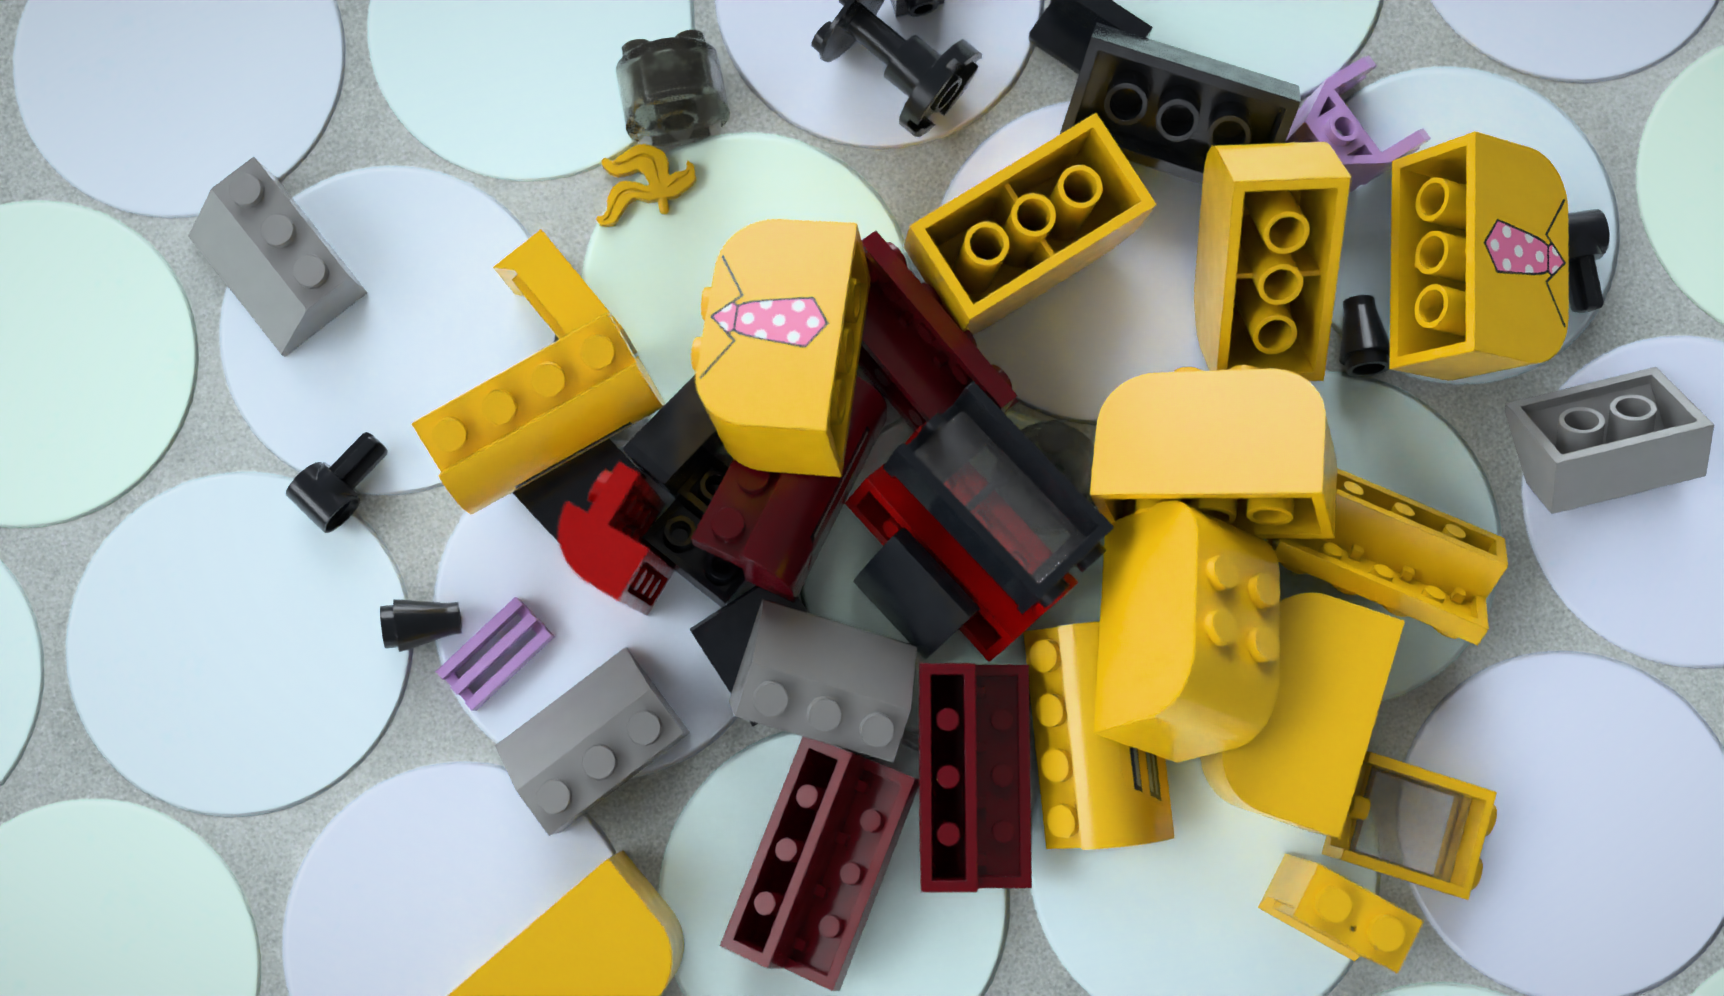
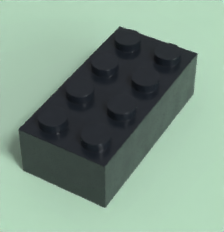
(1174, 103)

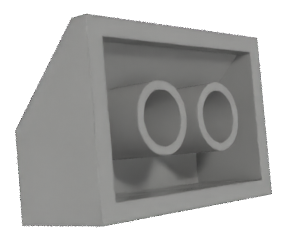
(273, 257)
(1608, 439)
(825, 681)
(589, 742)

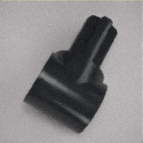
(1587, 243)
(329, 492)

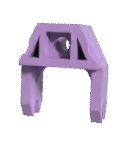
(1326, 112)

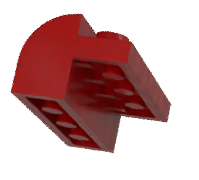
(888, 506)
(606, 541)

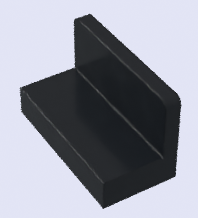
(1069, 24)

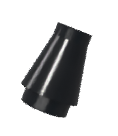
(1364, 339)
(415, 623)

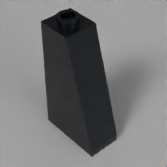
(675, 440)

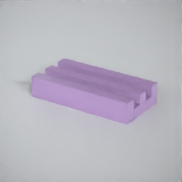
(461, 684)

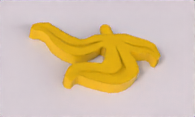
(655, 168)

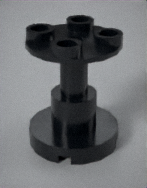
(913, 66)

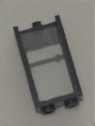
(1001, 499)

